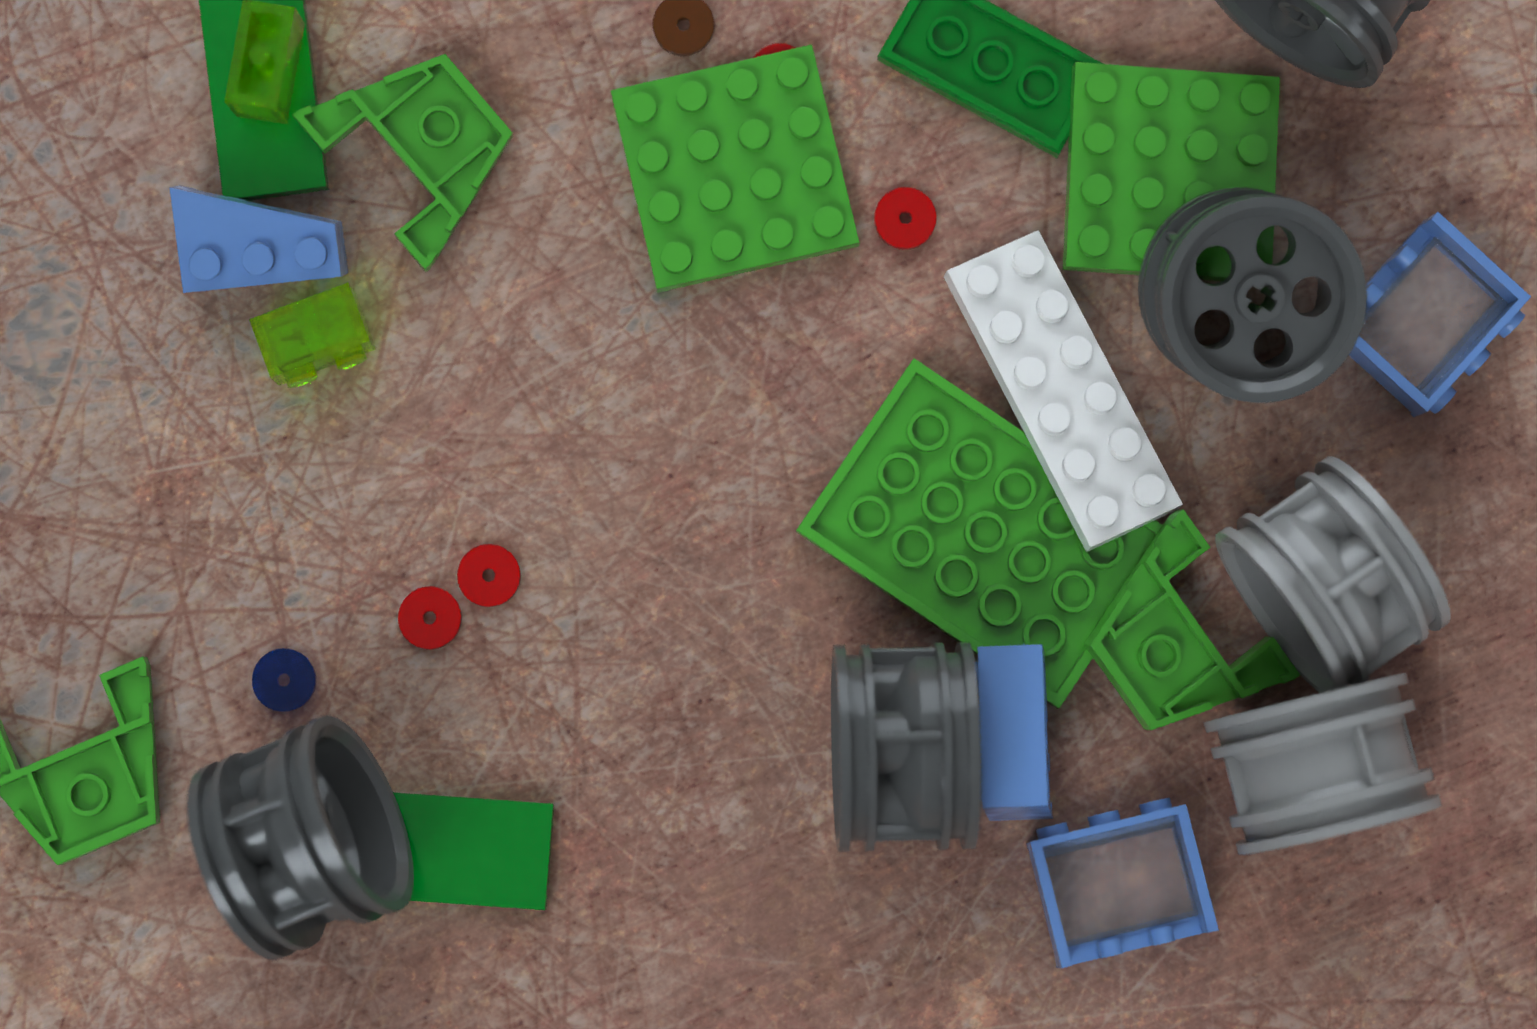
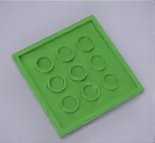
(1152, 144)
(734, 168)

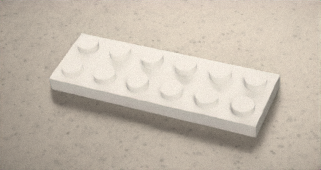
(1062, 390)

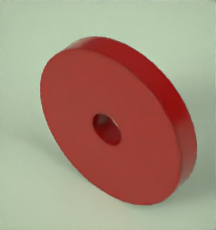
(907, 201)
(489, 558)
(412, 615)

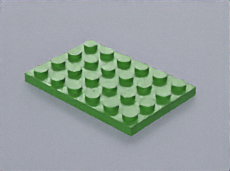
(967, 530)

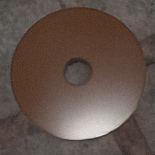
(686, 41)

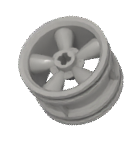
(1322, 765)

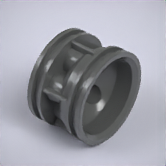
(1175, 296)
(905, 745)
(299, 837)

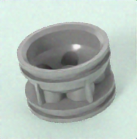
(1334, 577)

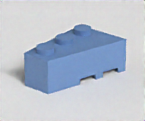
(247, 243)
(1013, 732)

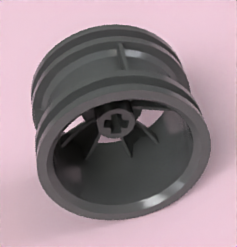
(1327, 38)

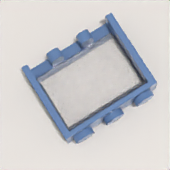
(1434, 315)
(1121, 883)

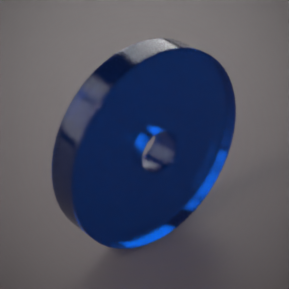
(266, 680)

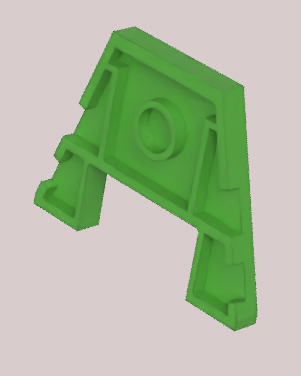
(436, 130)
(1158, 649)
(96, 787)

